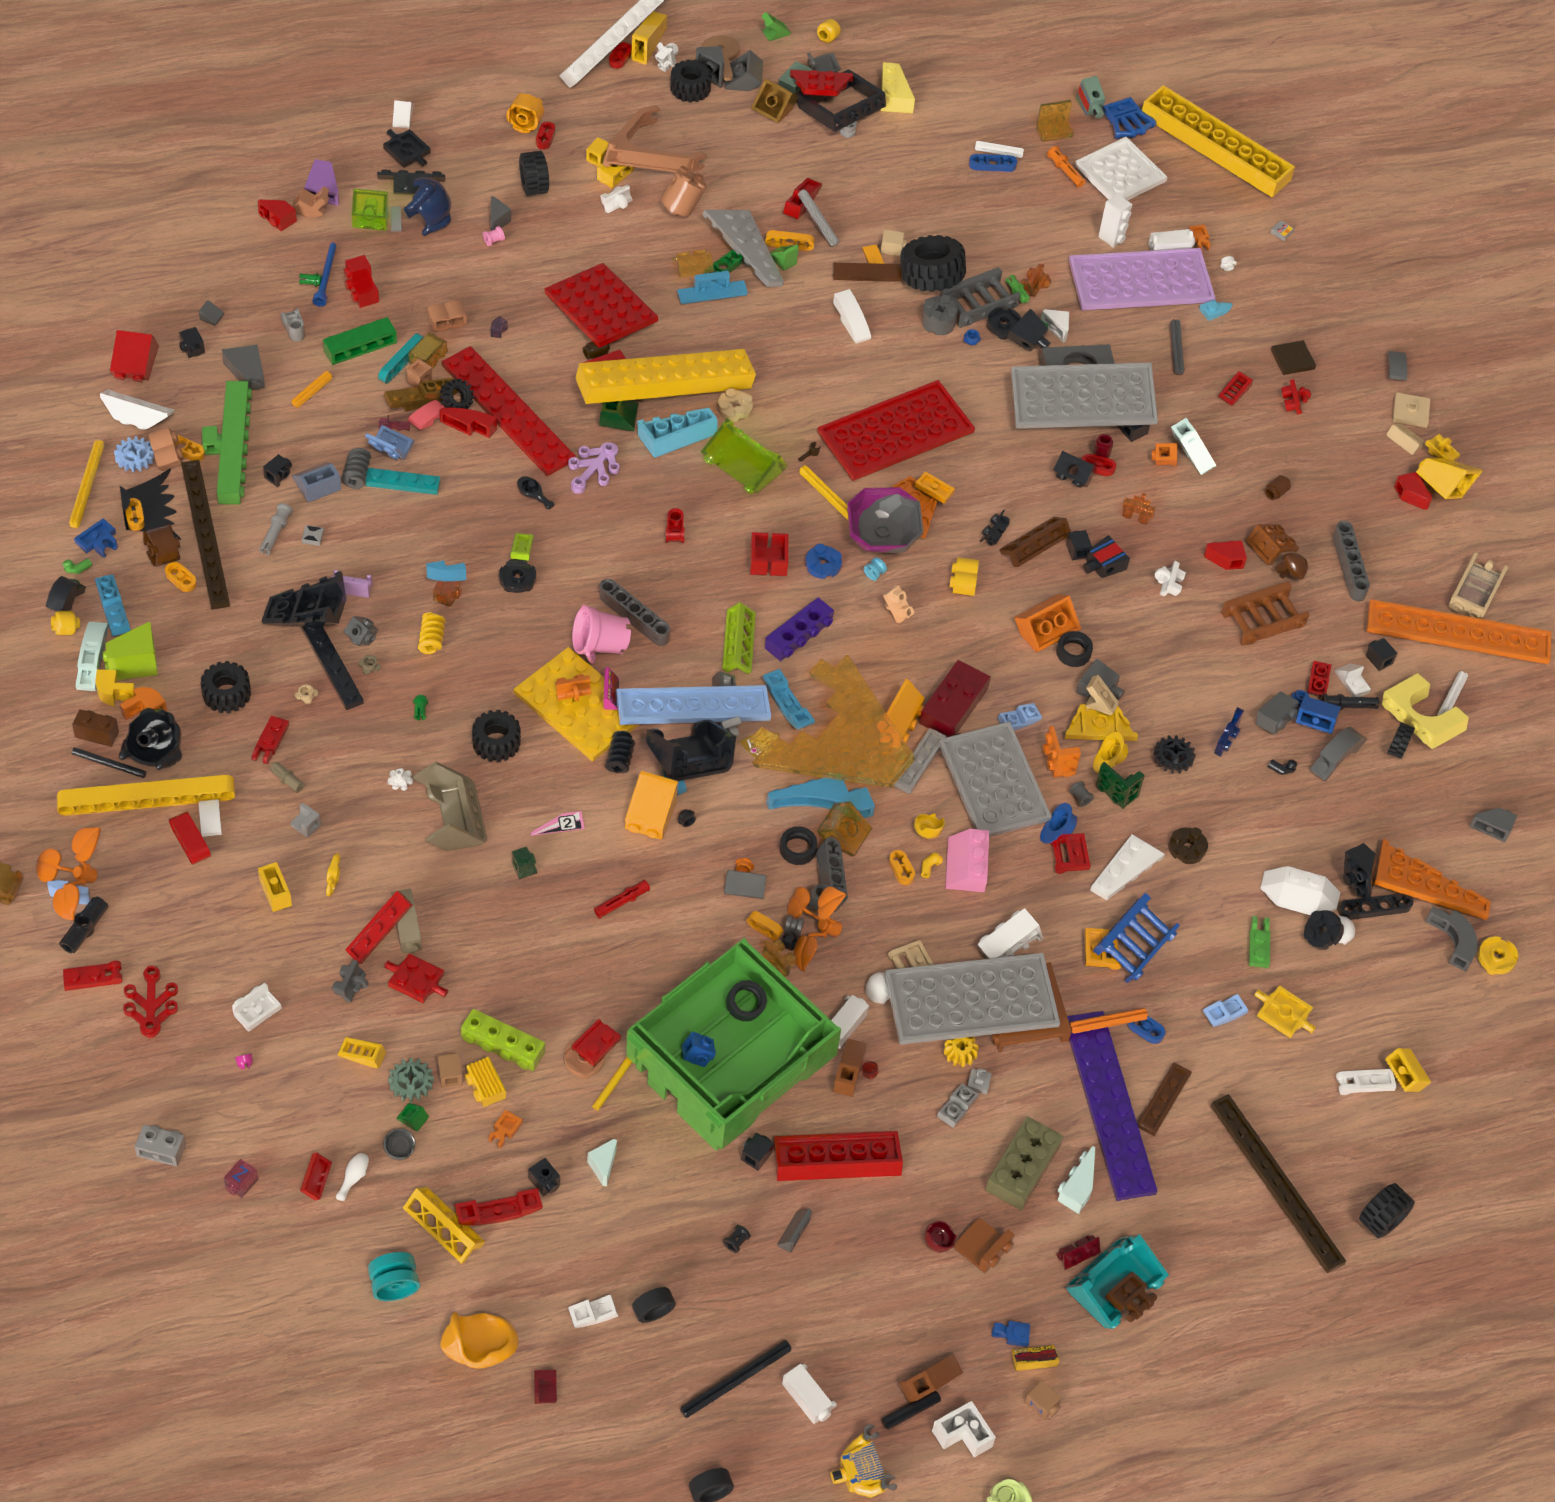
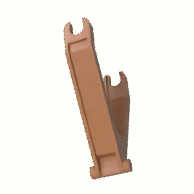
(624, 153)

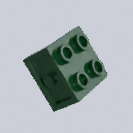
(1118, 789)

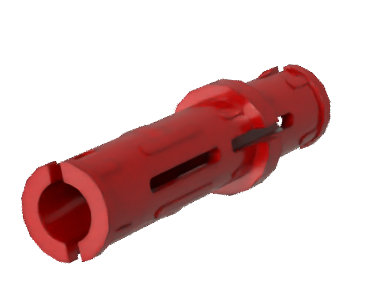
(629, 894)

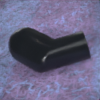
(1283, 769)

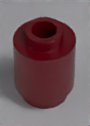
(1103, 446)

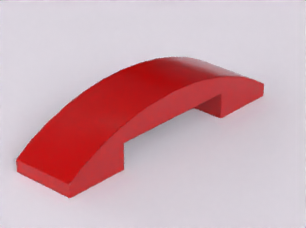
(499, 1210)

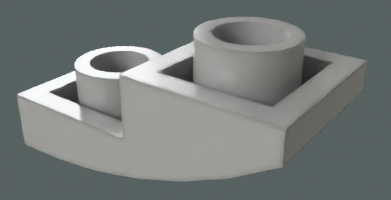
(958, 1105)

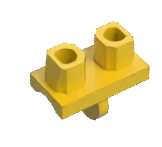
(1441, 448)

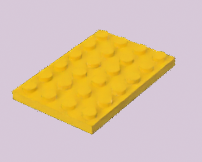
(582, 721)

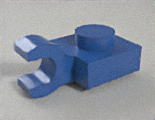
(1015, 1332)

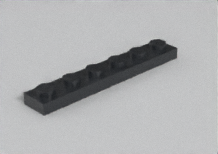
(333, 666)

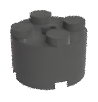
(939, 315)

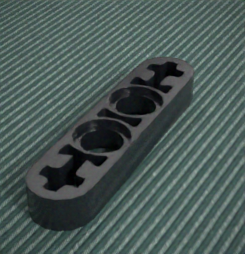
(1374, 903)

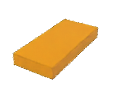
(873, 254)

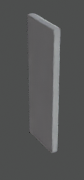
(396, 218)

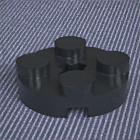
(994, 321)
(514, 584)
(1313, 928)

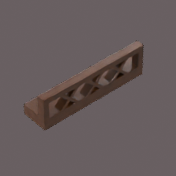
(1037, 540)

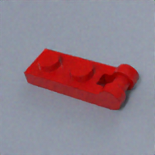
(92, 976)

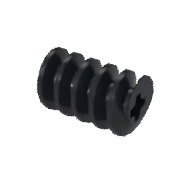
(620, 752)

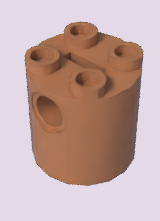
(683, 192)

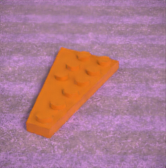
(1422, 881)

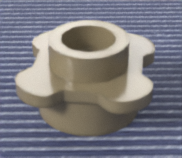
(369, 660)

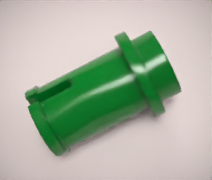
(311, 279)
(420, 707)

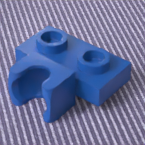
(97, 537)

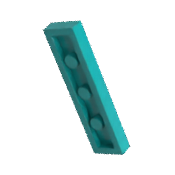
(402, 481)

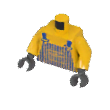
(862, 1467)

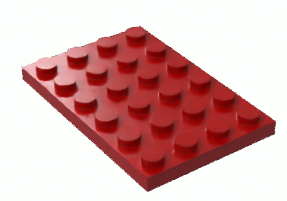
(601, 305)

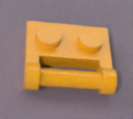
(1092, 937)

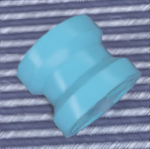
(875, 569)

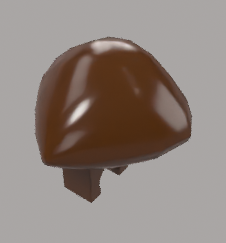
(1293, 564)

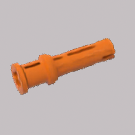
(1061, 161)

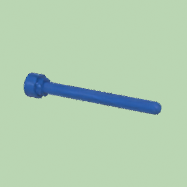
(320, 296)

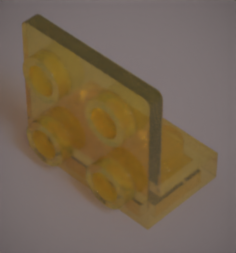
(1054, 121)
(694, 264)

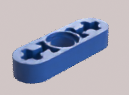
(981, 166)

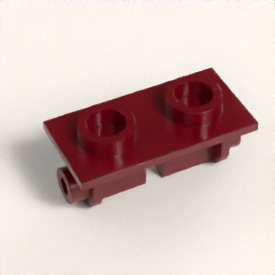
(1086, 1248)

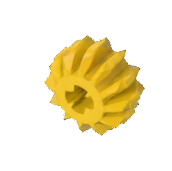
(961, 1051)

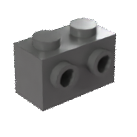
(1277, 713)

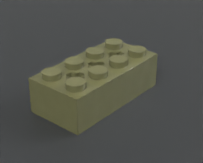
(1024, 1163)

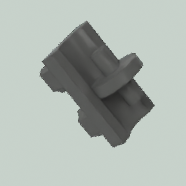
(352, 981)

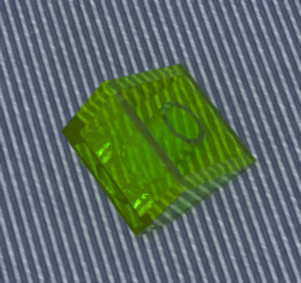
(370, 209)

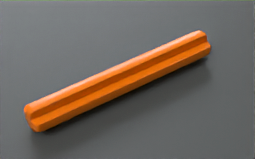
(1108, 1020)

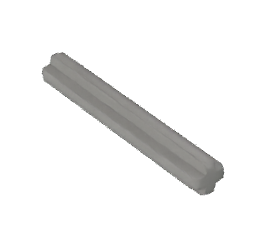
(818, 217)

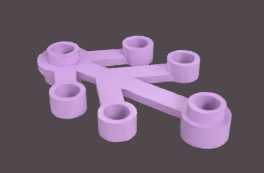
(606, 451)

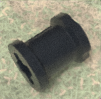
(732, 1244)

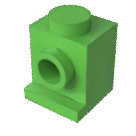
(211, 440)

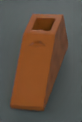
(849, 1067)
(931, 1378)

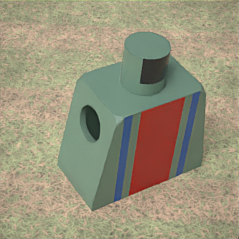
(1091, 97)

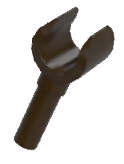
(812, 451)

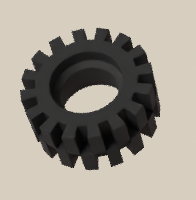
(447, 396)
(1401, 740)

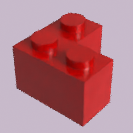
(360, 281)

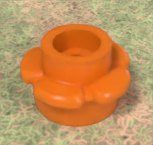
(744, 865)

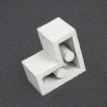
(964, 1425)

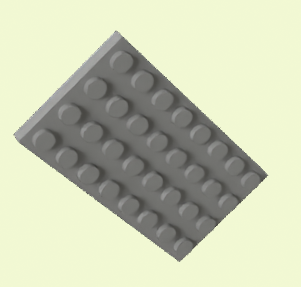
(1084, 395)
(971, 998)

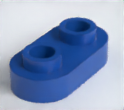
(1148, 1027)

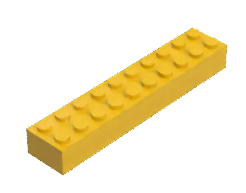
(1218, 141)
(664, 376)

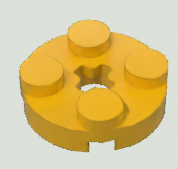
(1497, 965)

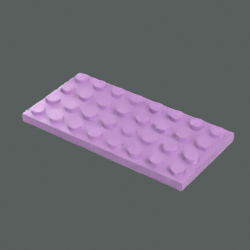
(1141, 279)

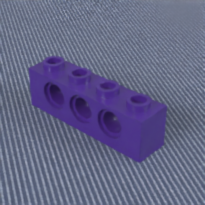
(799, 629)

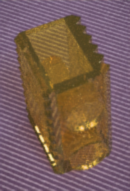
(429, 350)

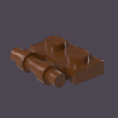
(1125, 1293)

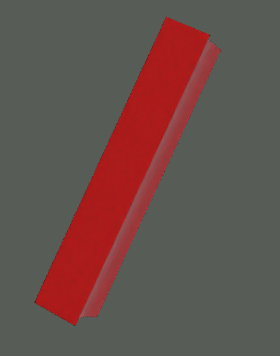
(838, 1156)

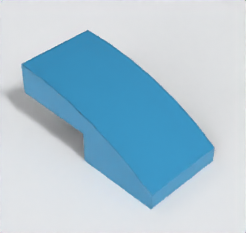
(441, 572)

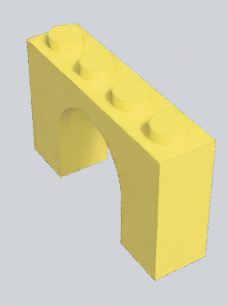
(1430, 730)

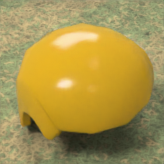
(929, 825)

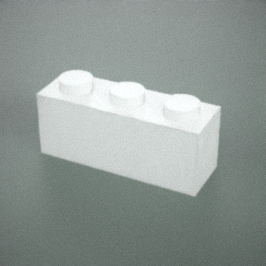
(1115, 220)

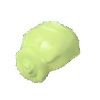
(1009, 1491)

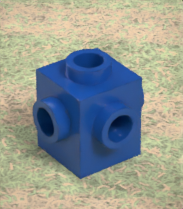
(698, 1049)

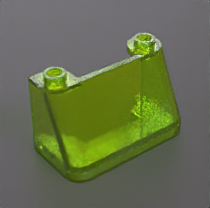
(743, 458)

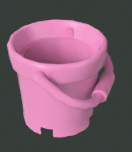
(599, 633)

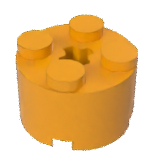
(525, 113)

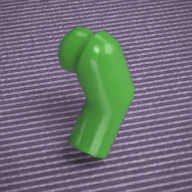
(78, 568)

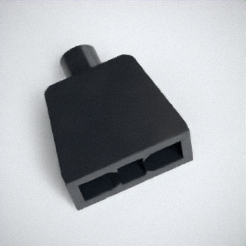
(1029, 332)

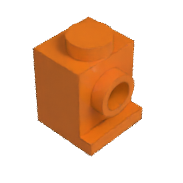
(1167, 449)

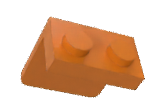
(1060, 761)

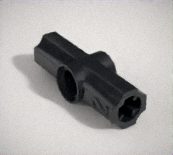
(77, 934)

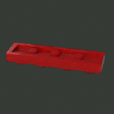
(379, 927)

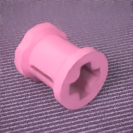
(493, 236)

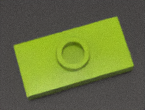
(522, 546)

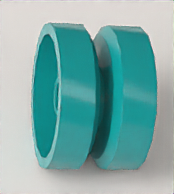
(393, 1276)

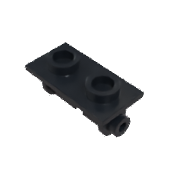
(999, 523)

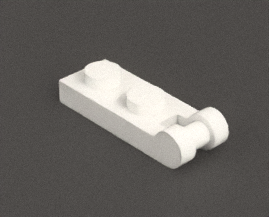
(1366, 1081)

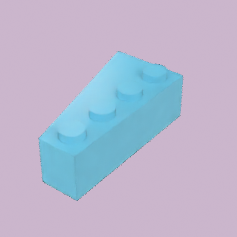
(677, 431)

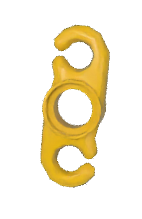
(333, 874)

